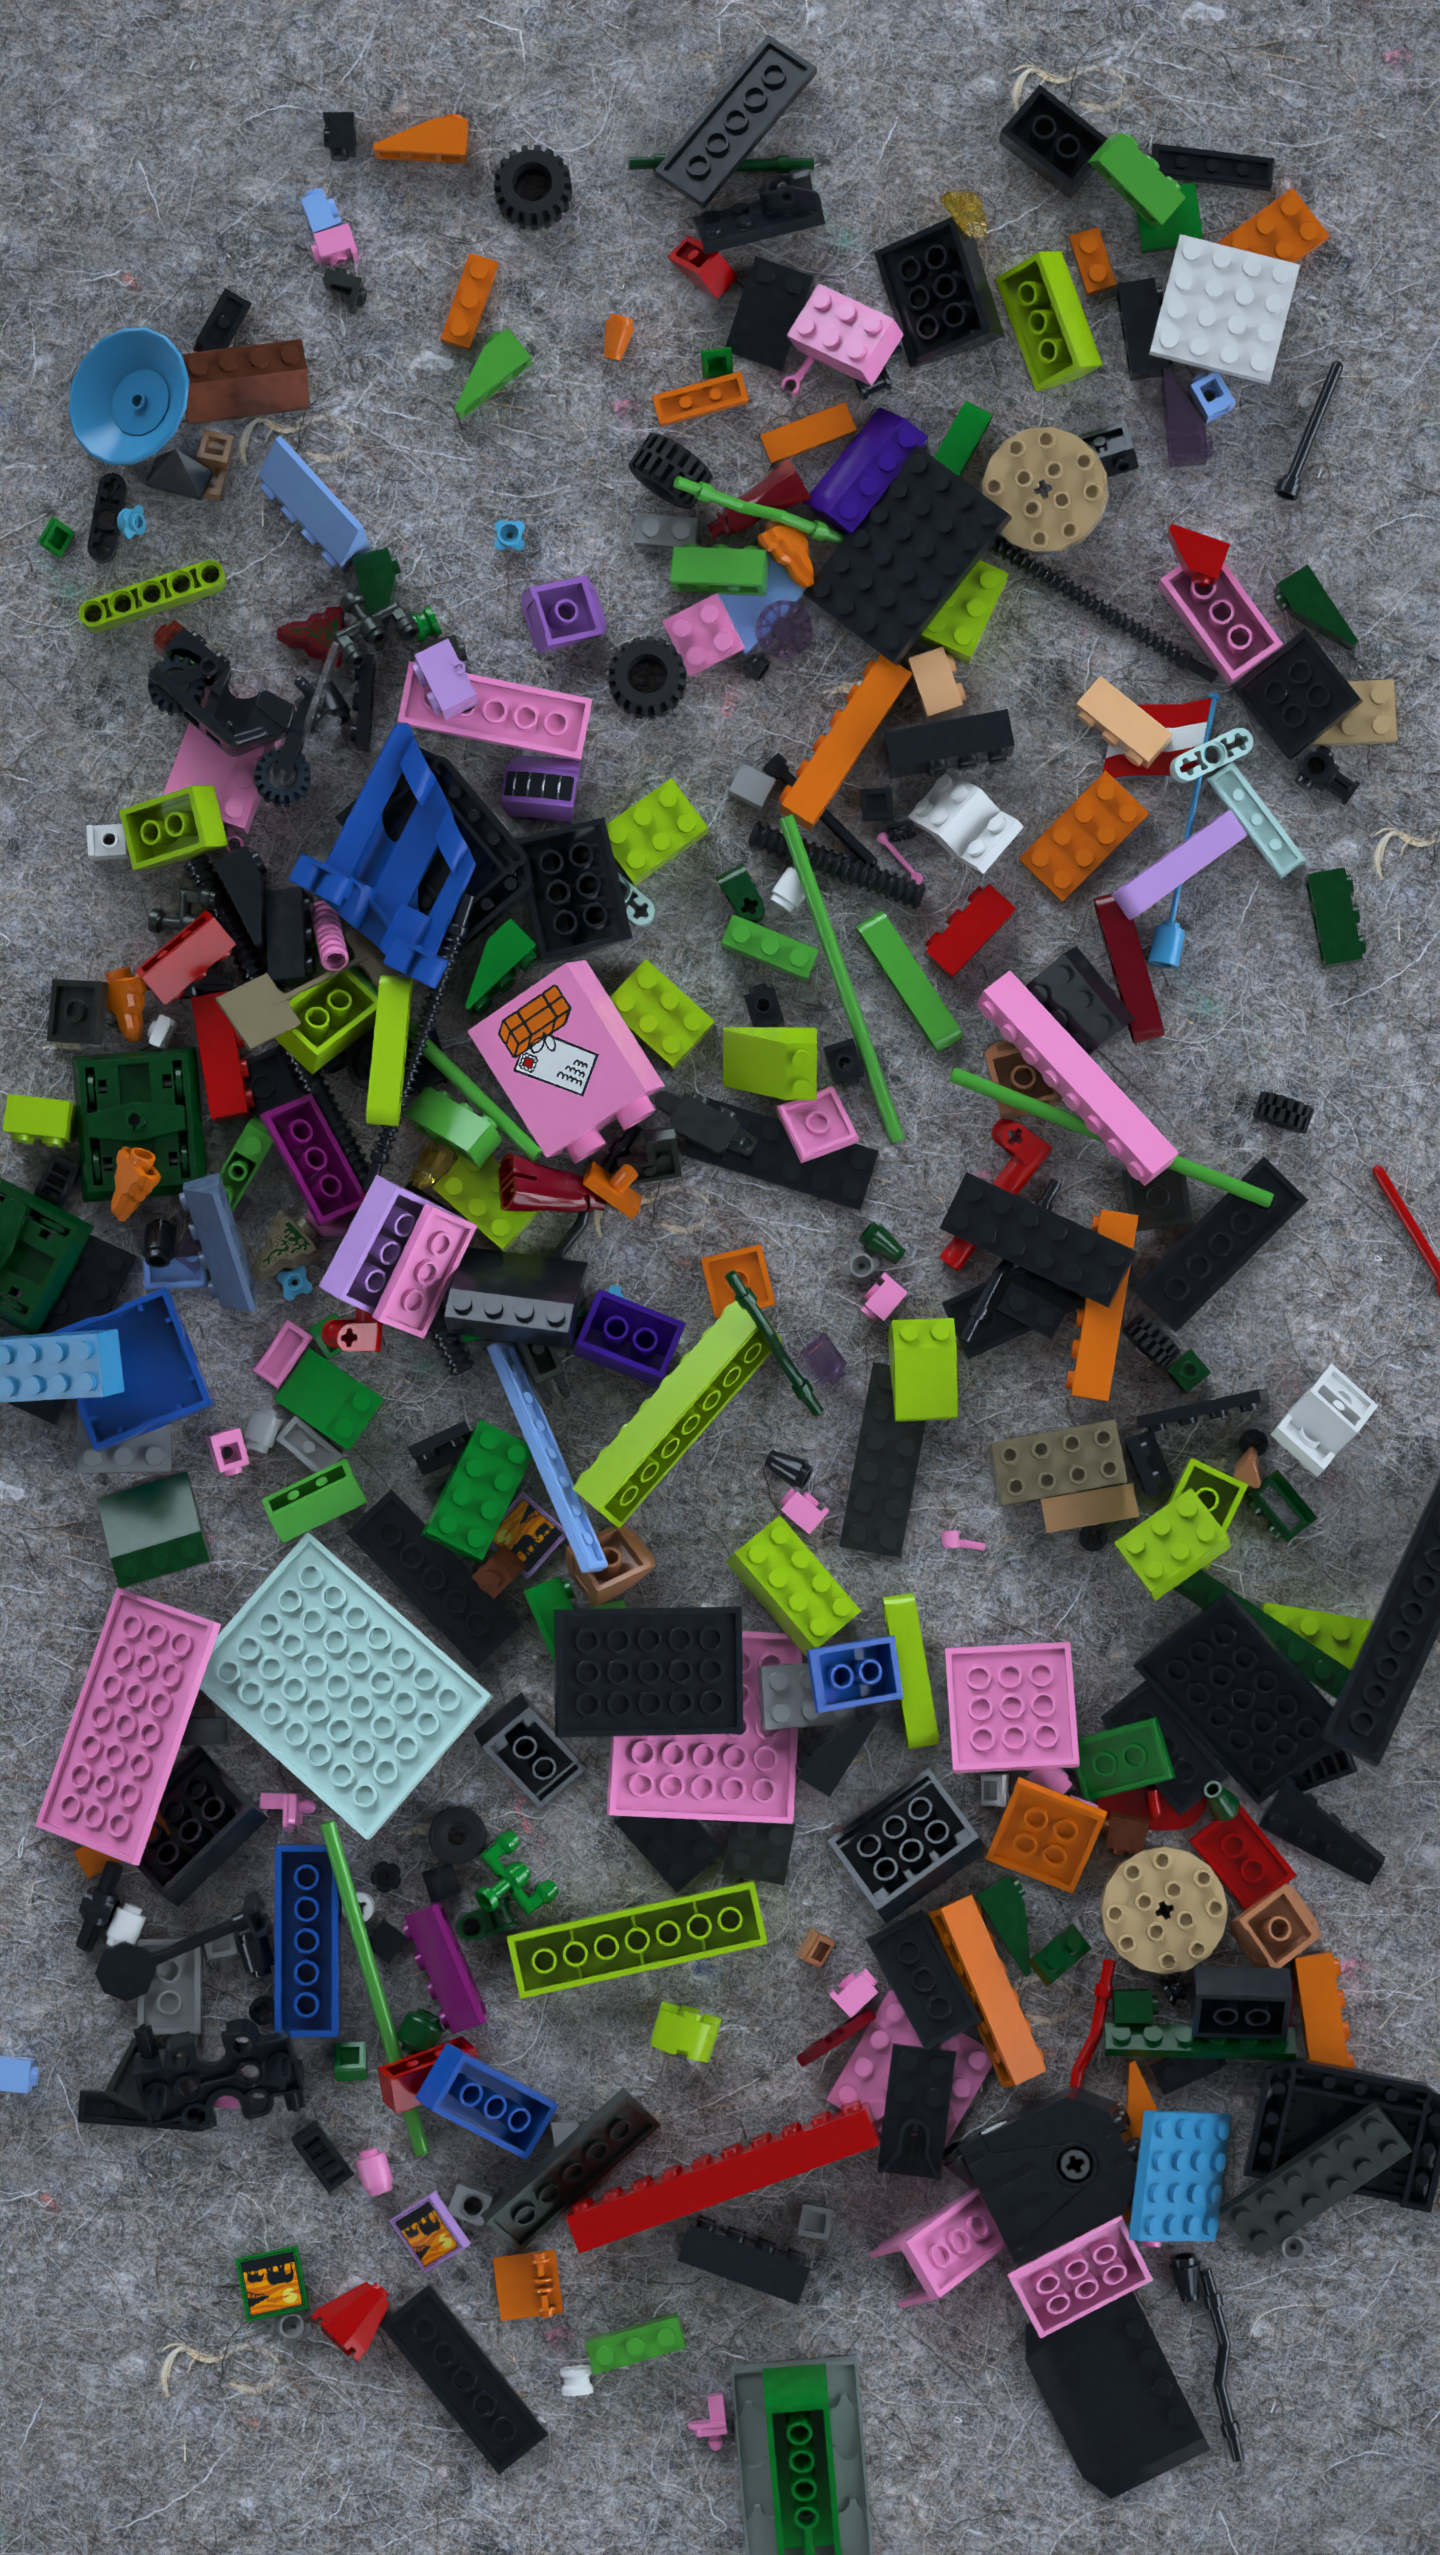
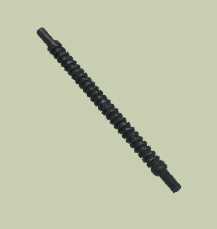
(1182, 659)
(457, 931)

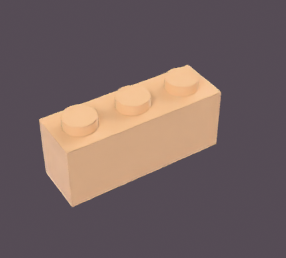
(1123, 723)

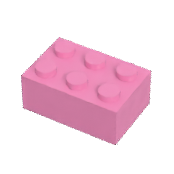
(845, 334)

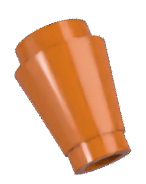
(617, 336)

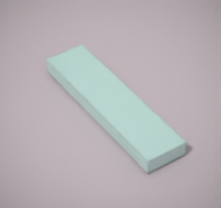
(1256, 820)

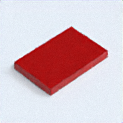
(1242, 1858)

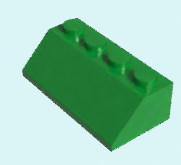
(543, 1601)

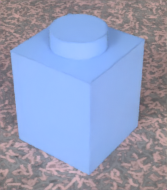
(18, 2074)

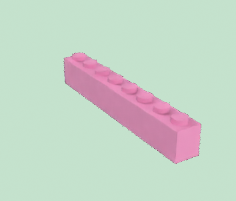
(1077, 1078)

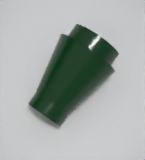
(881, 1242)
(1221, 1802)

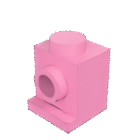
(335, 246)
(883, 1299)
(234, 1441)
(803, 1510)
(855, 1992)

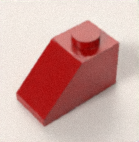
(706, 271)
(1198, 554)

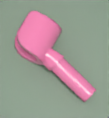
(798, 376)
(231, 833)
(950, 1539)

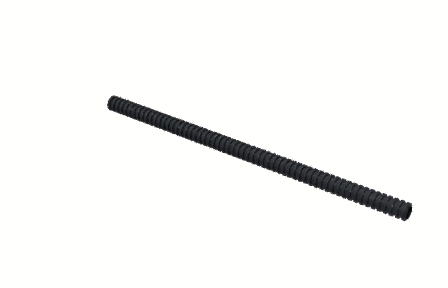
(251, 966)

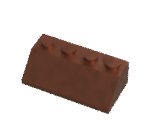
(246, 381)

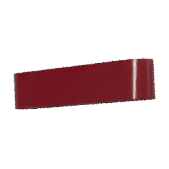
(1129, 969)

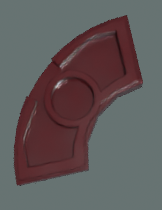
(836, 2037)

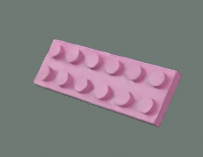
(505, 716)

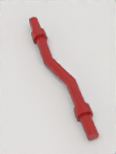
(1103, 1992)

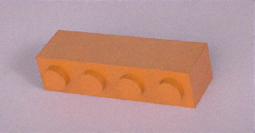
(1321, 2008)

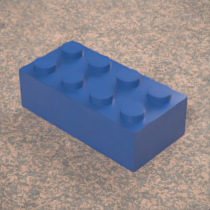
(486, 2101)

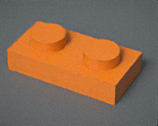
(1092, 261)

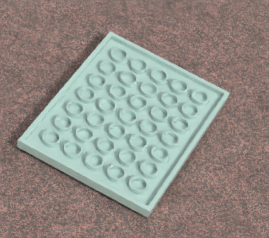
(340, 1686)

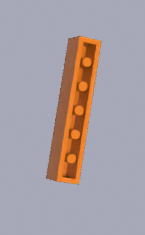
(845, 742)
(1099, 1325)
(985, 1979)

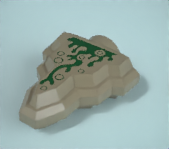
(287, 1246)

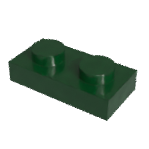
(1059, 1954)

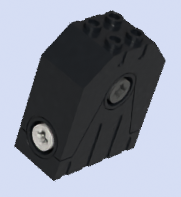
(1035, 2182)

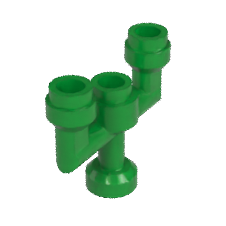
(512, 1878)

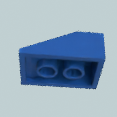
(854, 1673)

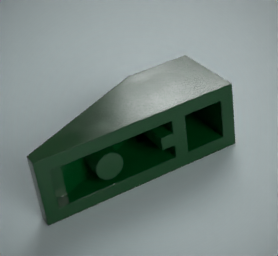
(377, 581)
(1311, 605)
(1008, 1914)

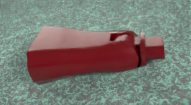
(777, 490)
(535, 1187)

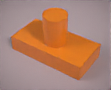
(614, 1187)

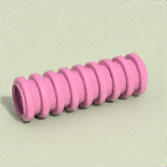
(329, 937)

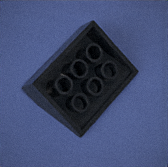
(938, 293)
(576, 891)
(516, 1297)
(207, 1824)
(907, 1845)

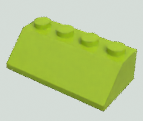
(1048, 320)

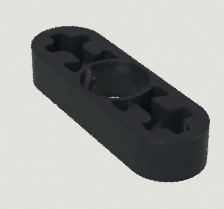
(96, 539)

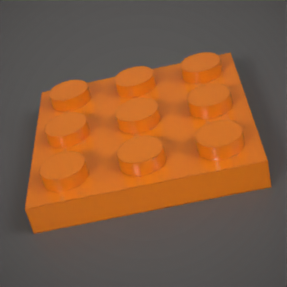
(1046, 1835)

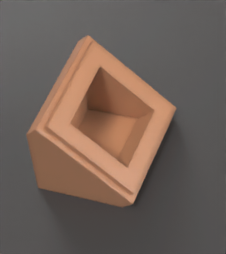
(1248, 1469)
(815, 1948)

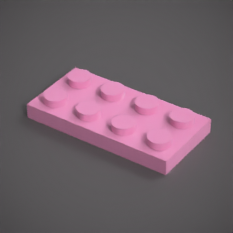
(424, 1271)

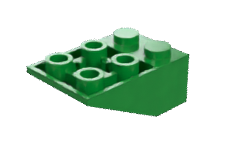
(503, 958)

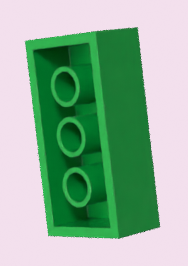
(478, 1492)

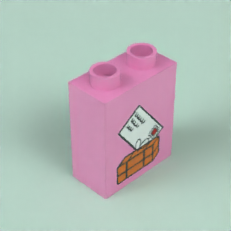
(568, 1062)

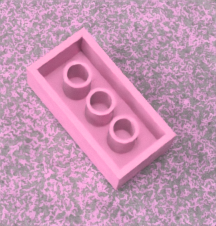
(1222, 622)

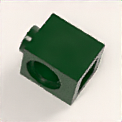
(1187, 1371)
(1134, 2005)

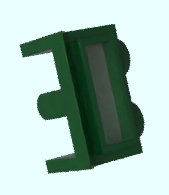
(1280, 1507)

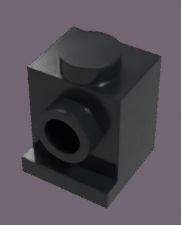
(340, 135)
(769, 1018)
(838, 1051)

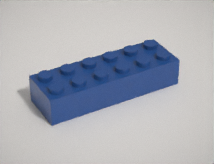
(306, 1942)

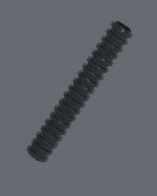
(841, 867)

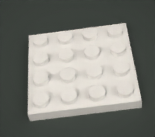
(1224, 309)

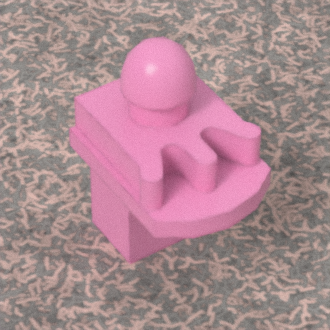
(292, 1806)
(715, 2425)

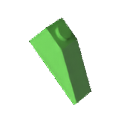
(497, 365)

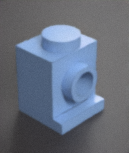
(320, 211)
(1214, 384)

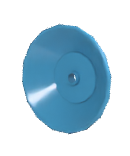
(108, 391)

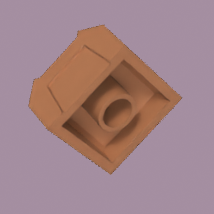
(1012, 1071)
(627, 1564)
(1275, 1928)

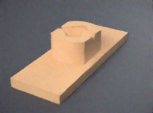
(1089, 1508)

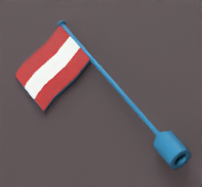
(1190, 728)

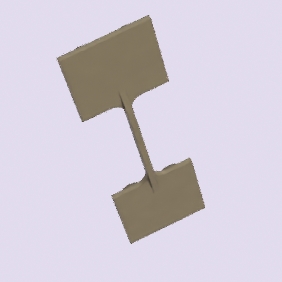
(264, 1012)

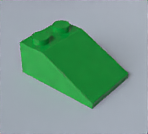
(329, 1399)

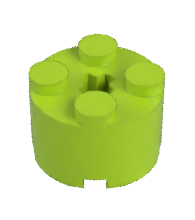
(685, 2031)

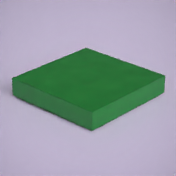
(1183, 221)

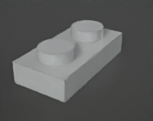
(664, 530)
(308, 1445)

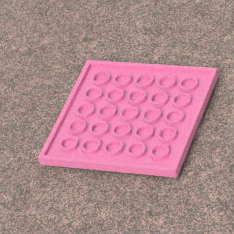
(713, 1774)

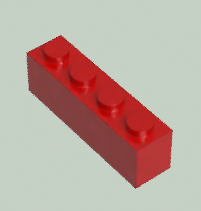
(221, 1061)

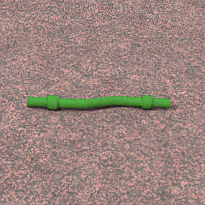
(705, 493)

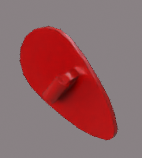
(1151, 1804)

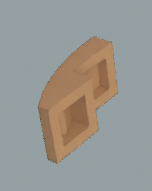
(215, 455)

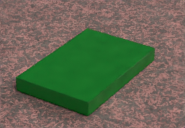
(1122, 1759)

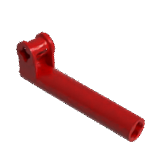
(1027, 1155)
(355, 1334)

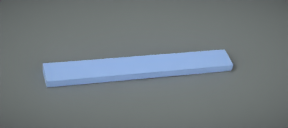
(547, 1457)

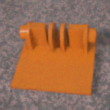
(528, 2285)

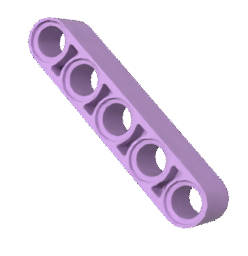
(1179, 864)

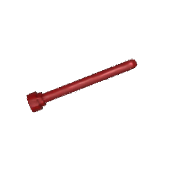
(1408, 1223)

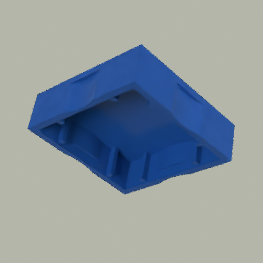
(157, 1370)

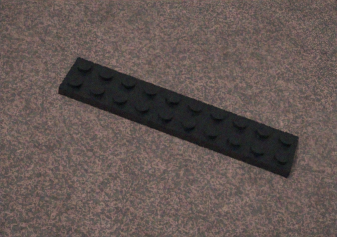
(1393, 1647)

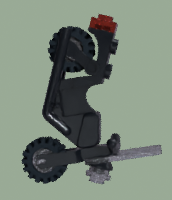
(245, 723)

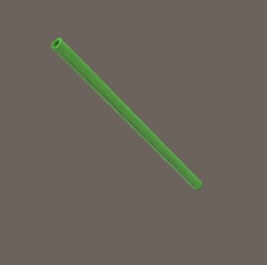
(841, 978)
(465, 1084)
(1078, 1125)
(369, 1971)

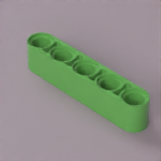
(909, 981)

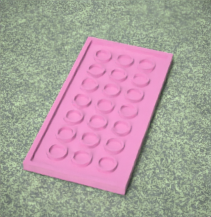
(128, 1726)

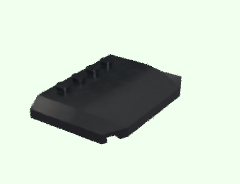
(501, 866)
(1311, 2098)
(1114, 2397)

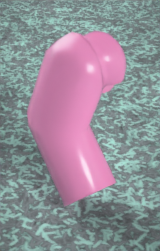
(336, 1230)

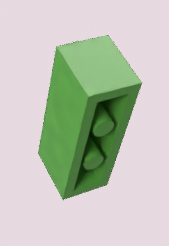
(1137, 178)
(719, 570)
(769, 948)
(454, 1125)
(314, 1500)
(635, 2343)

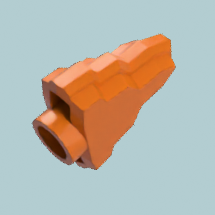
(790, 549)
(126, 1002)
(133, 1180)

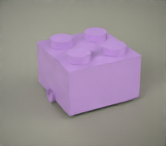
(446, 679)

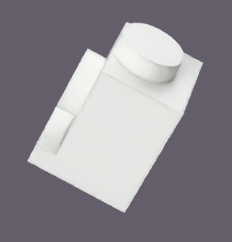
(99, 850)

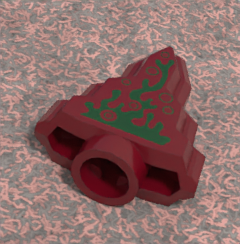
(314, 633)

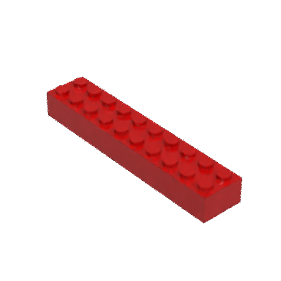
(723, 2177)

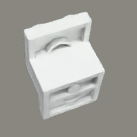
(965, 822)
(1324, 1420)

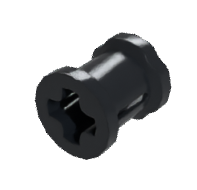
(882, 382)

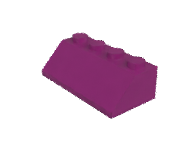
(314, 1160)
(446, 1967)

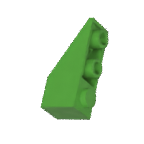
(245, 1159)

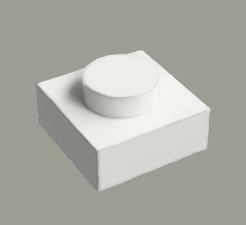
(161, 1032)

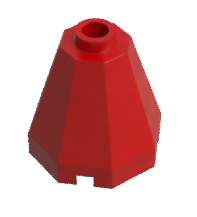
(354, 2318)

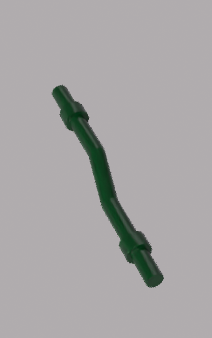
(781, 164)
(800, 1385)

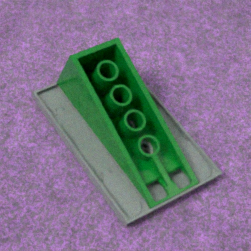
(802, 2457)

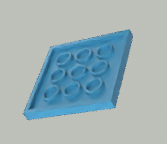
(1179, 2176)

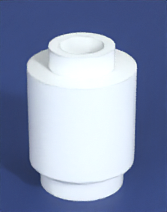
(788, 891)
(125, 1924)

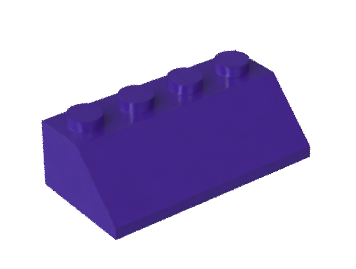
(865, 470)

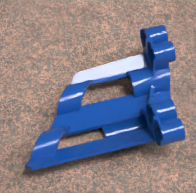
(377, 879)

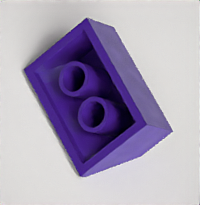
(629, 1338)

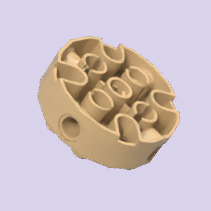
(1076, 494)
(1192, 1923)

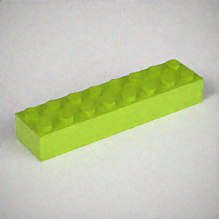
(674, 1416)
(637, 1939)

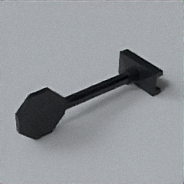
(129, 1969)

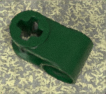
(740, 890)
(489, 1921)

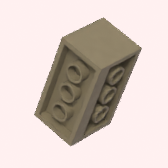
(1057, 1463)

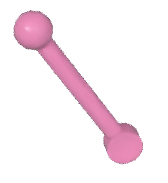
(883, 839)

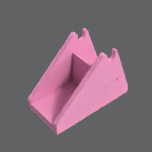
(945, 2246)

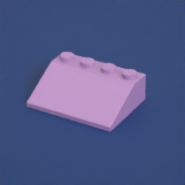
(374, 1244)

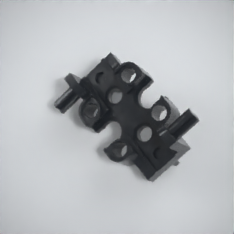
(161, 2072)

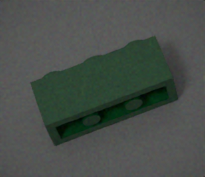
(1335, 917)

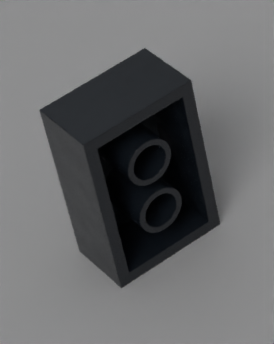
(1052, 141)
(1080, 1000)
(1240, 2002)

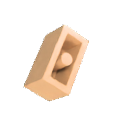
(936, 684)

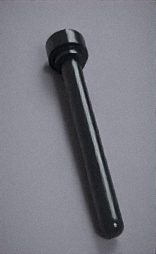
(1289, 485)
(780, 770)

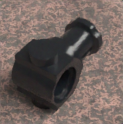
(1329, 778)

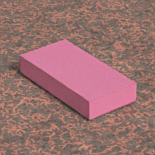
(283, 1354)

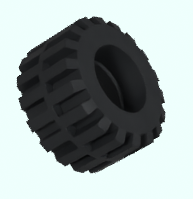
(533, 163)
(660, 462)
(640, 652)

